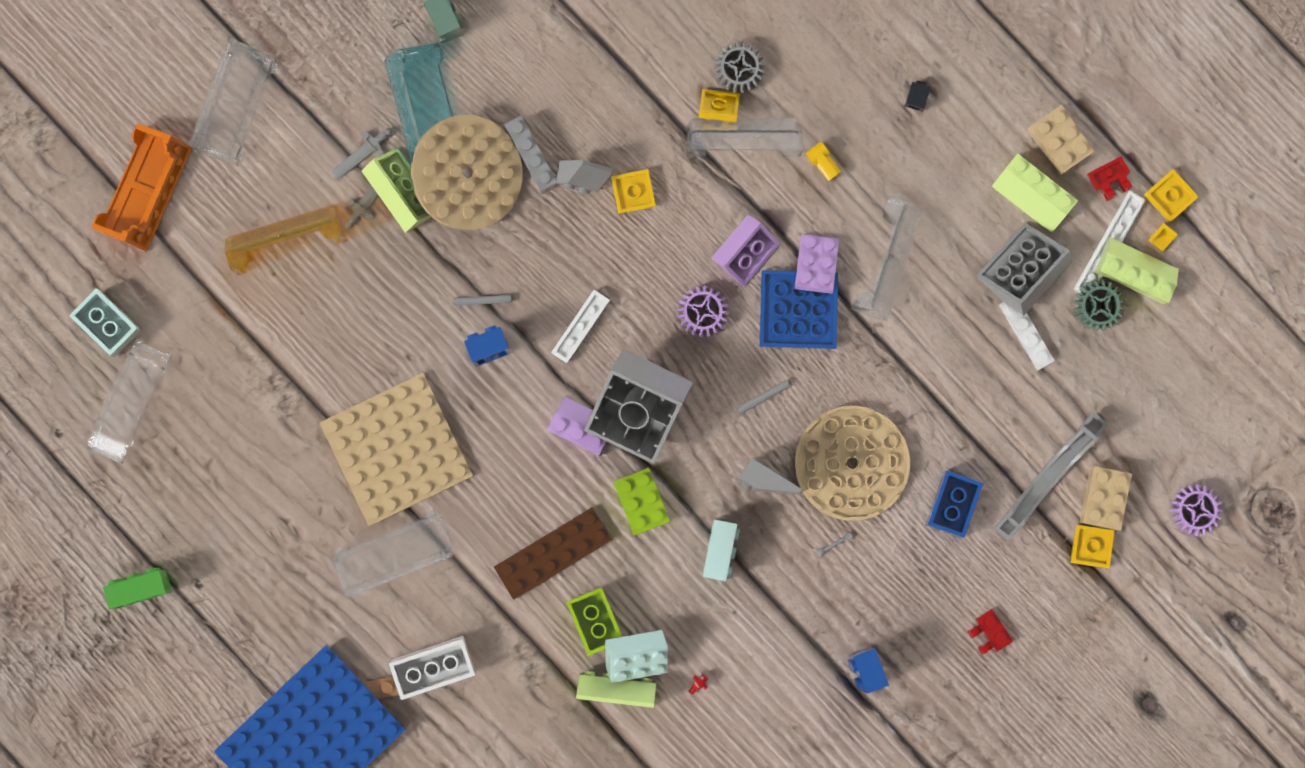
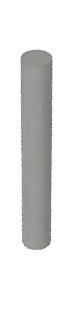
(482, 300)
(762, 397)

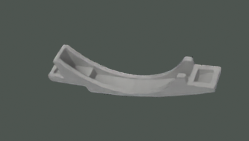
(1050, 475)

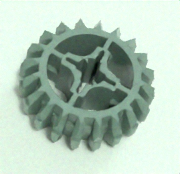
(1111, 315)

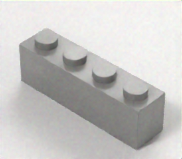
(531, 154)

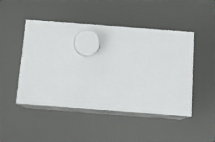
(432, 667)

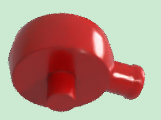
(699, 682)

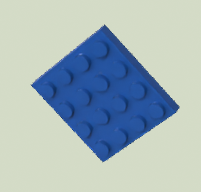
(796, 316)

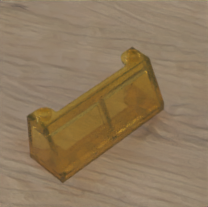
(239, 246)

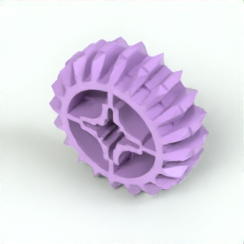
(694, 307)
(1200, 503)

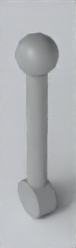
(848, 536)

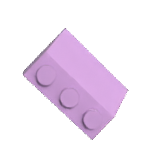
(745, 250)
(570, 425)

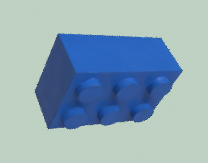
(487, 346)
(954, 504)
(868, 670)

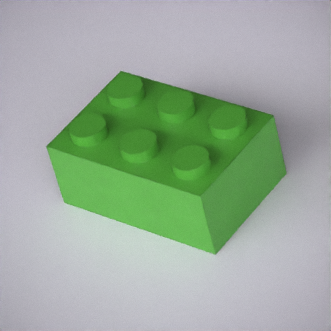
(137, 588)

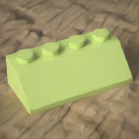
(393, 183)
(1034, 193)
(1138, 271)
(625, 692)

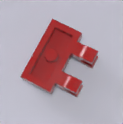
(1108, 174)
(993, 630)

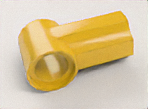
(820, 157)

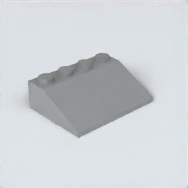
(1025, 268)
(762, 479)

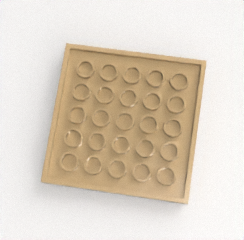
(396, 449)

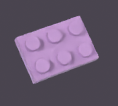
(816, 263)

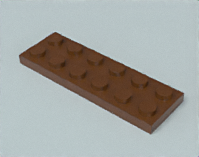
(552, 553)

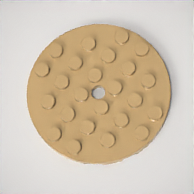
(439, 175)
(845, 491)

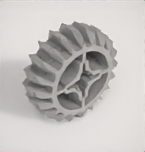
(731, 66)

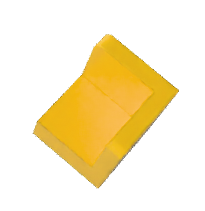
(1162, 237)

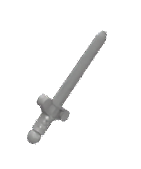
(366, 149)
(361, 208)

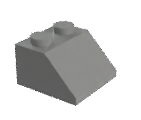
(582, 175)

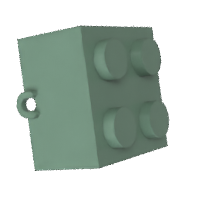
(444, 20)

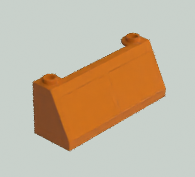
(144, 188)

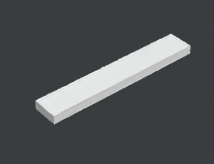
(1117, 230)

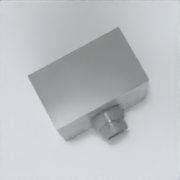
(638, 406)

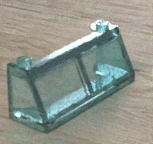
(418, 90)

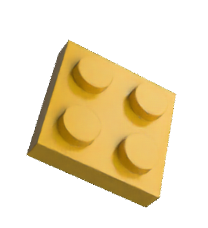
(719, 105)
(633, 191)
(1171, 195)
(1092, 546)

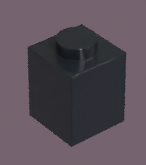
(917, 96)

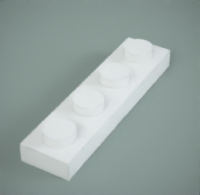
(580, 326)
(1028, 337)

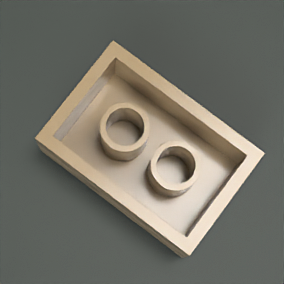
(1060, 140)
(1105, 498)

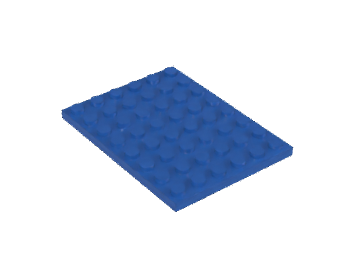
(314, 722)

